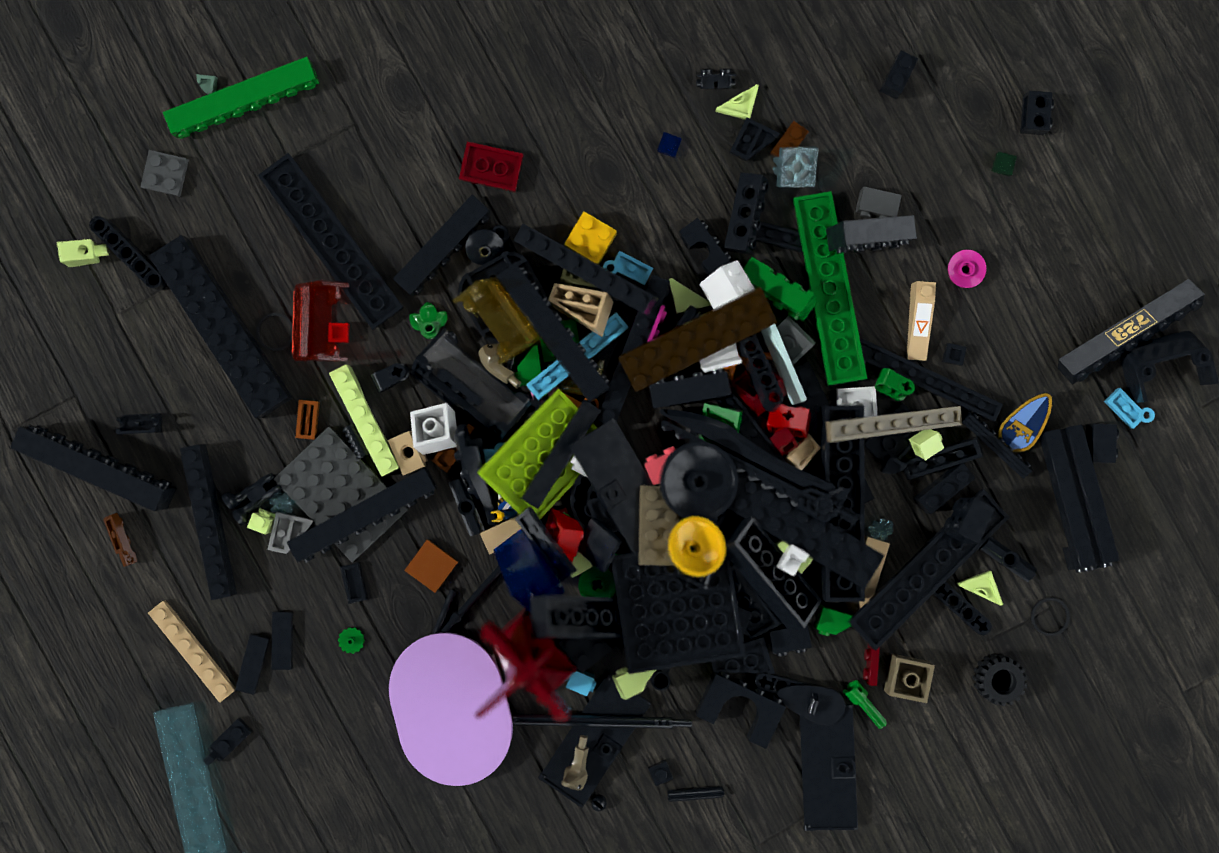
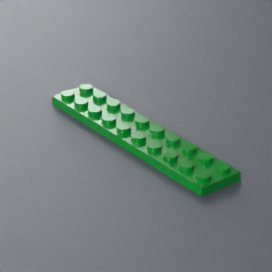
(830, 284)

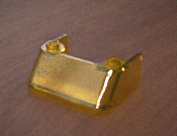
(500, 316)

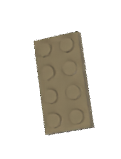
(655, 526)

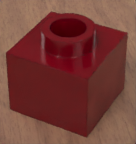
(784, 441)

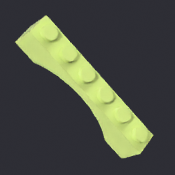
(365, 422)
(630, 684)

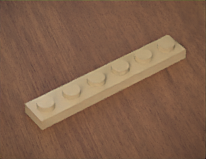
(192, 651)

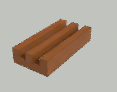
(307, 423)

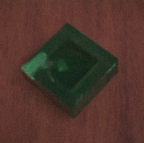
(1004, 163)

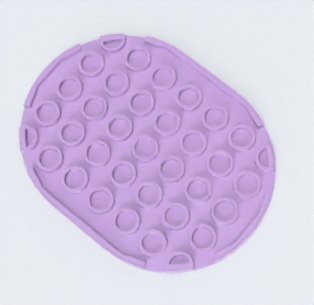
(434, 702)

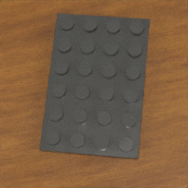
(331, 480)

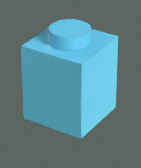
(581, 682)

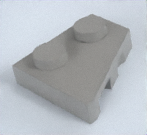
(286, 528)

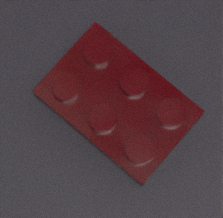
(491, 166)

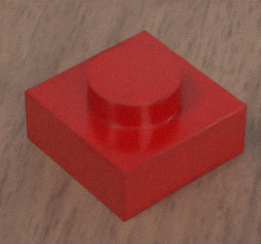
(338, 332)

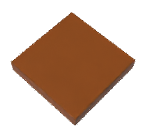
(431, 566)

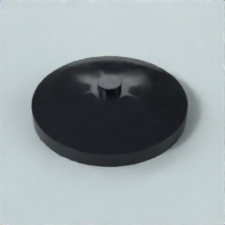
(698, 480)

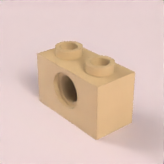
(407, 465)

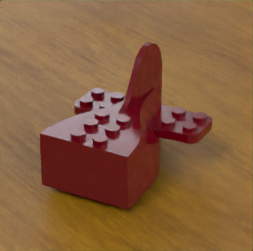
(529, 664)

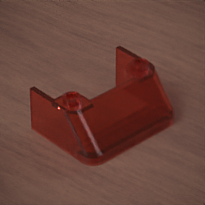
(311, 321)

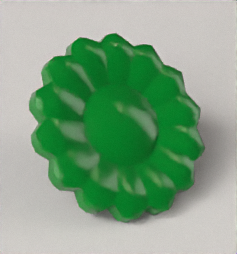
(351, 640)

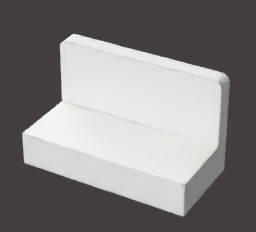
(720, 359)

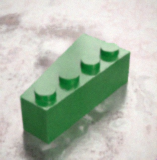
(779, 290)

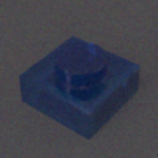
(669, 144)

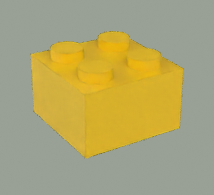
(590, 238)

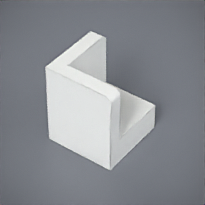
(792, 559)

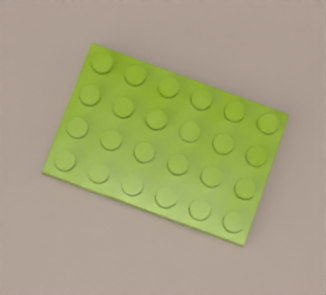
(523, 454)

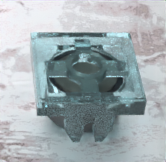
(796, 168)

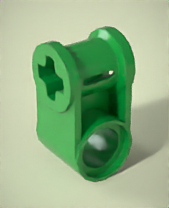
(892, 384)

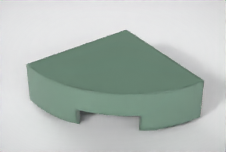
(207, 83)

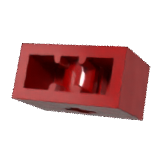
(795, 419)

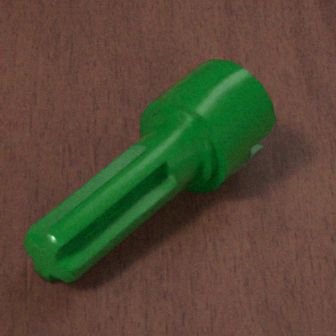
(858, 696)

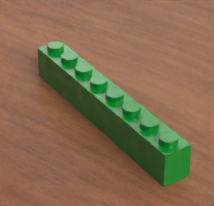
(241, 98)

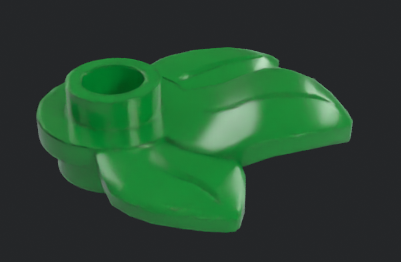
(428, 317)

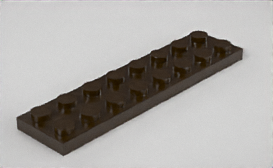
(697, 339)

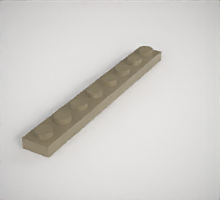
(893, 423)

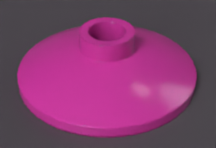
(975, 265)

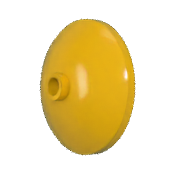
(707, 544)

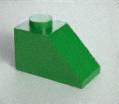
(529, 366)
(831, 621)

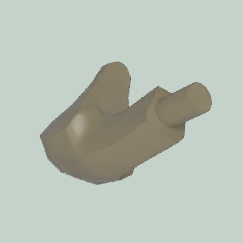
(489, 358)
(576, 774)

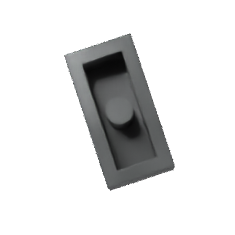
(877, 203)

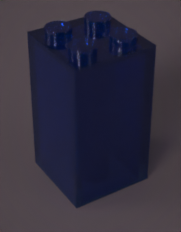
(526, 570)

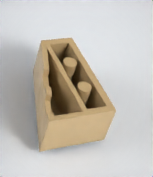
(582, 305)

